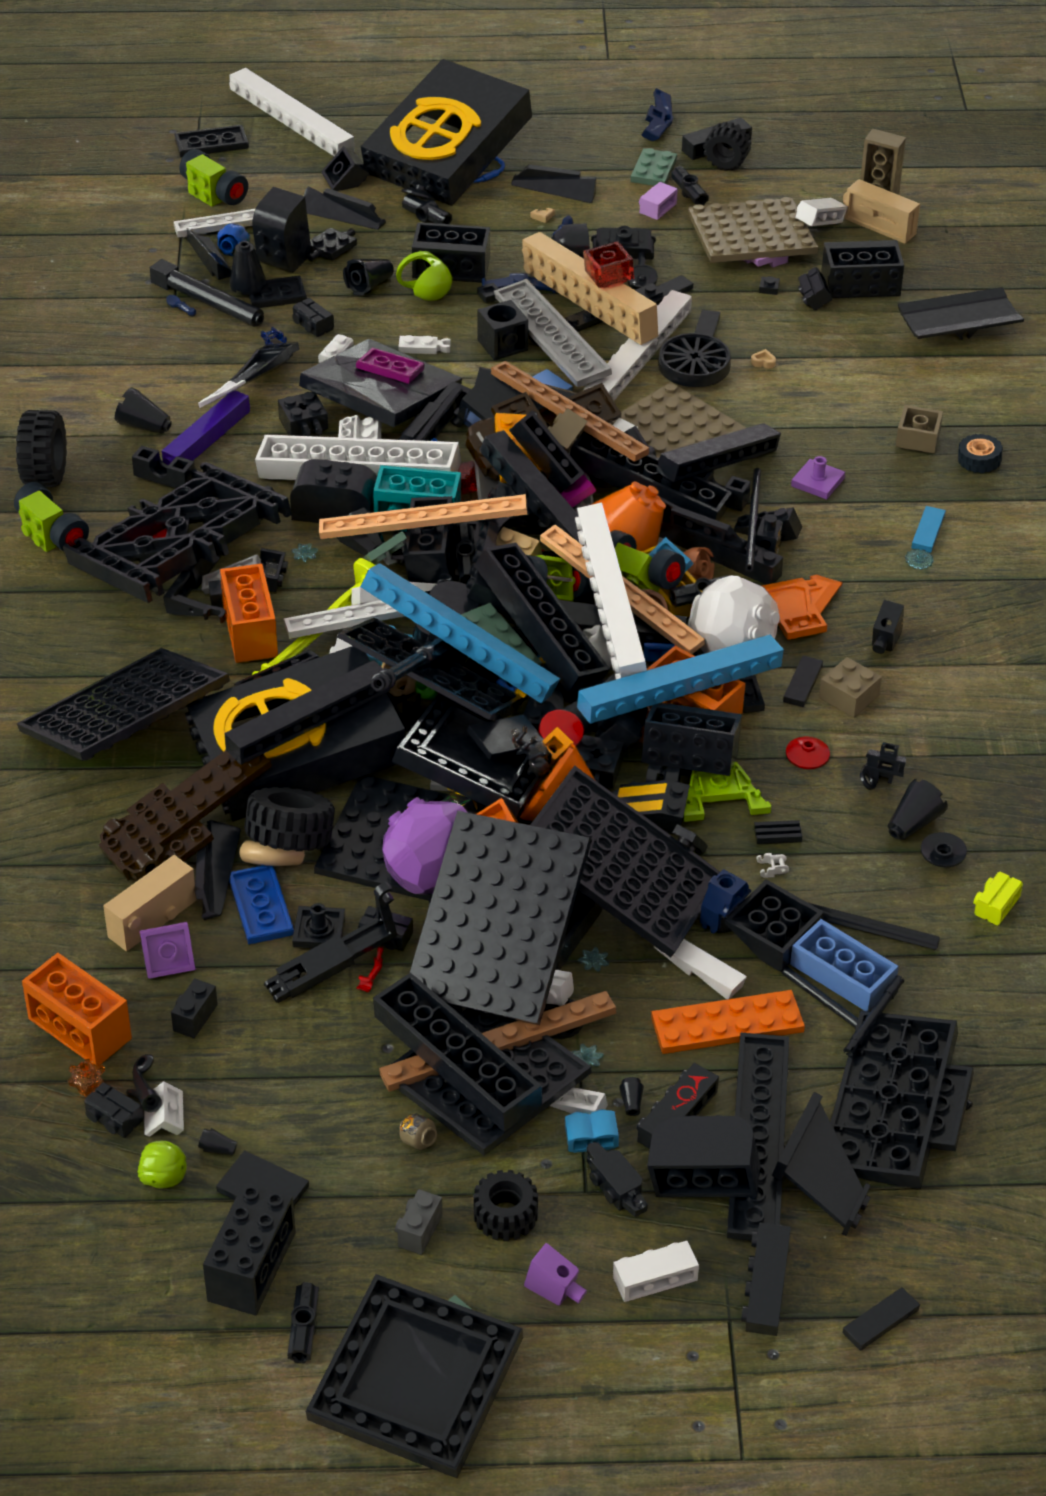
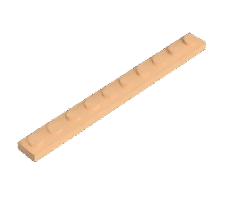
(423, 516)
(640, 602)

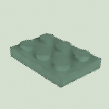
(653, 167)
(390, 546)

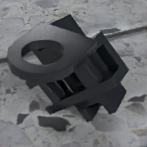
(874, 770)

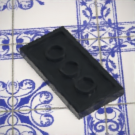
(212, 140)

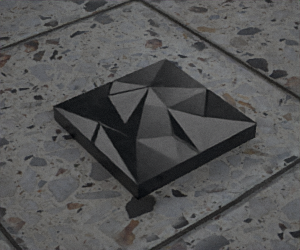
(371, 393)
(449, 756)
(415, 1375)

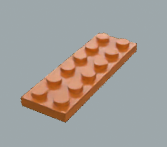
(723, 1020)

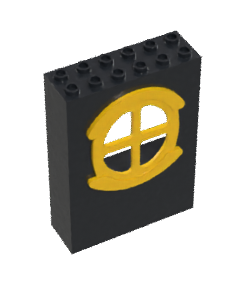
(477, 103)
(317, 760)

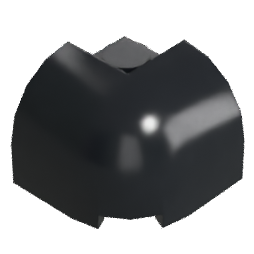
(573, 237)

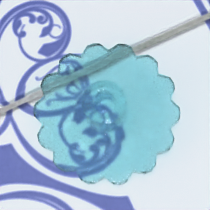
(919, 559)

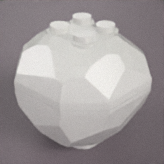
(733, 613)

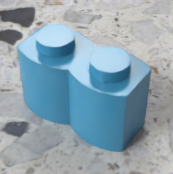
(588, 1128)

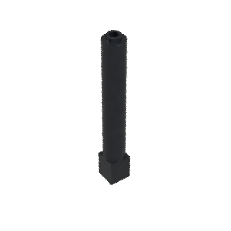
(168, 276)

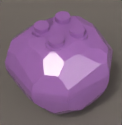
(418, 842)

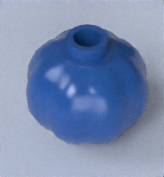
(231, 236)

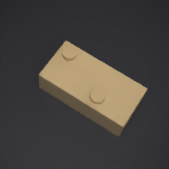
(150, 902)

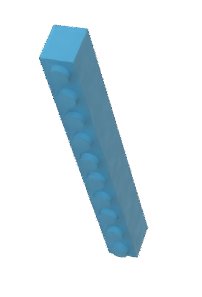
(460, 632)
(679, 678)

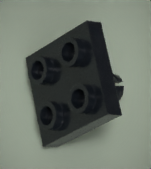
(317, 925)

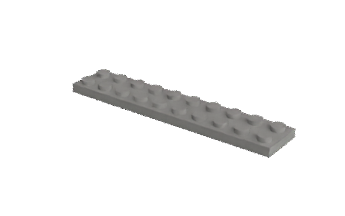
(555, 334)

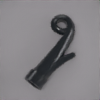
(147, 1096)

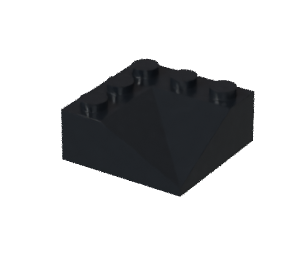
(772, 922)

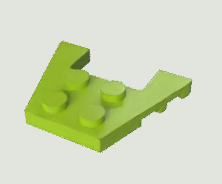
(715, 787)

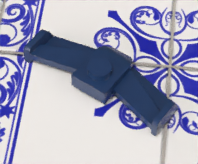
(659, 116)
(516, 277)

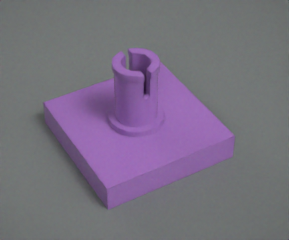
(818, 478)
(167, 950)

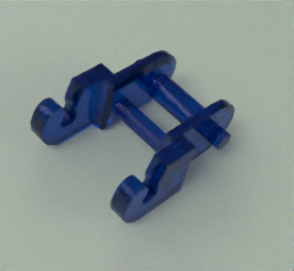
(276, 334)

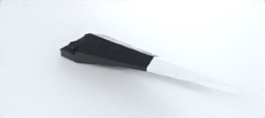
(261, 363)

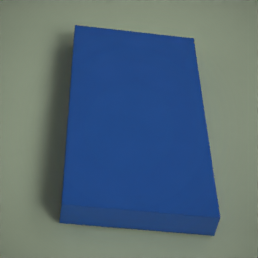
(260, 904)

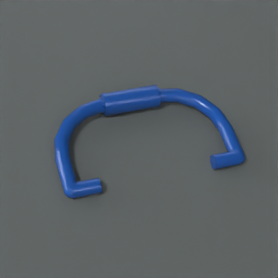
(492, 174)

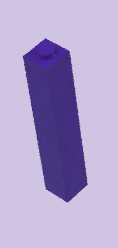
(208, 428)

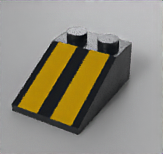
(658, 801)

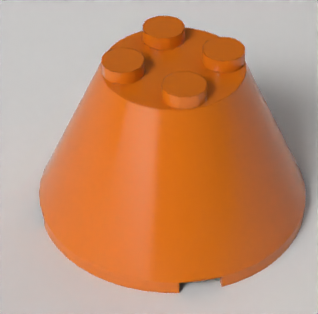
(635, 512)
(553, 780)

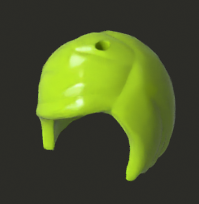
(162, 1165)

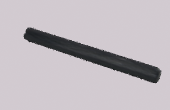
(879, 928)

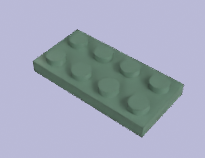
(492, 622)

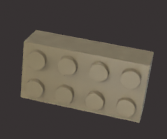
(883, 160)

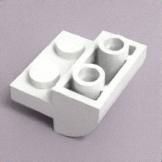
(355, 428)

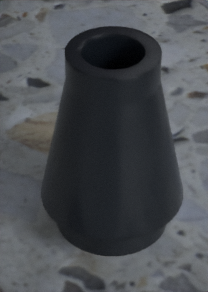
(631, 1092)
(215, 1142)

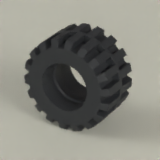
(731, 135)
(505, 1188)

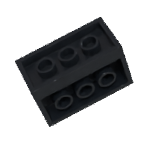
(459, 247)
(863, 268)
(430, 549)
(691, 738)
(249, 1248)

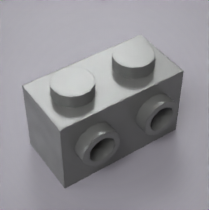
(419, 1221)

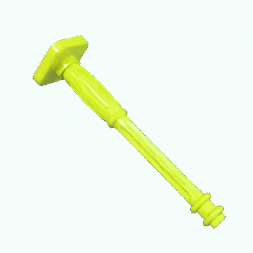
(361, 568)

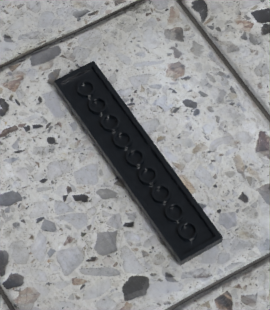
(762, 1104)

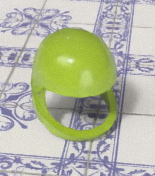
(433, 282)

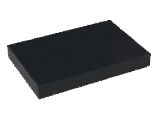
(279, 292)
(496, 736)
(262, 1173)

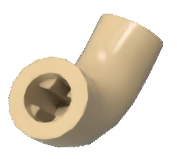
(258, 854)

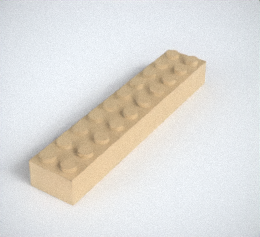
(566, 274)

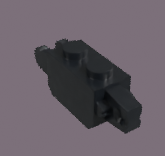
(616, 1179)

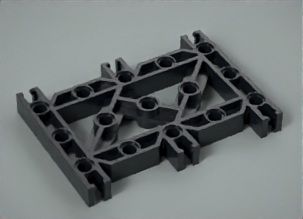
(163, 558)

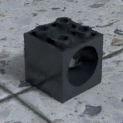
(502, 329)

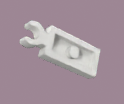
(423, 344)

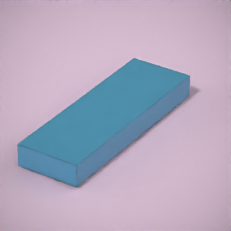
(928, 529)

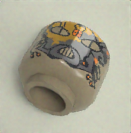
(418, 1131)

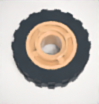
(980, 453)

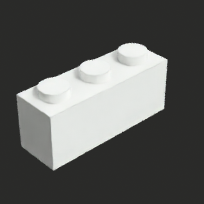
(821, 211)
(655, 1271)

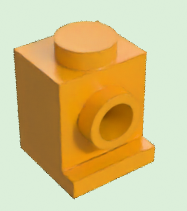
(558, 741)

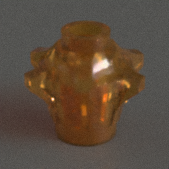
(86, 1077)

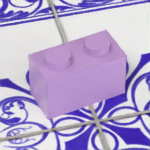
(658, 200)

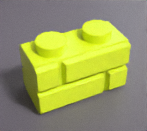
(997, 898)

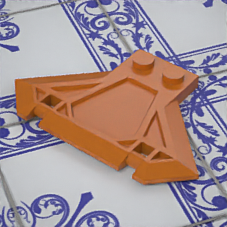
(802, 603)

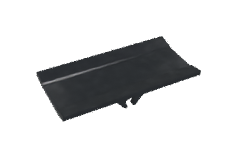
(959, 313)

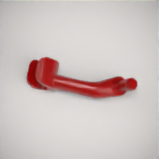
(367, 982)

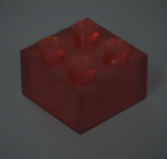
(608, 264)

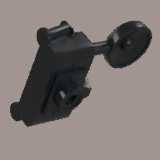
(639, 246)

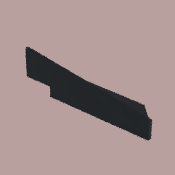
(342, 208)

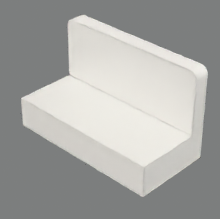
(170, 1113)

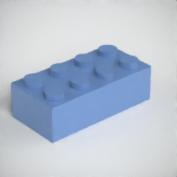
(843, 965)

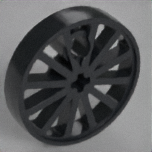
(701, 366)

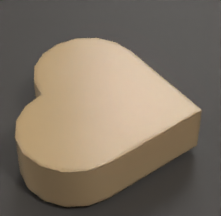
(763, 359)

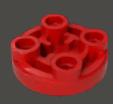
(566, 722)

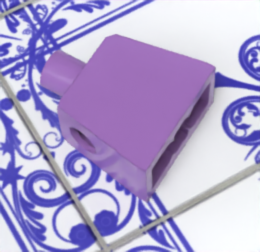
(554, 1277)

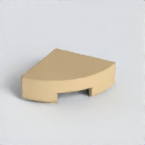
(542, 215)

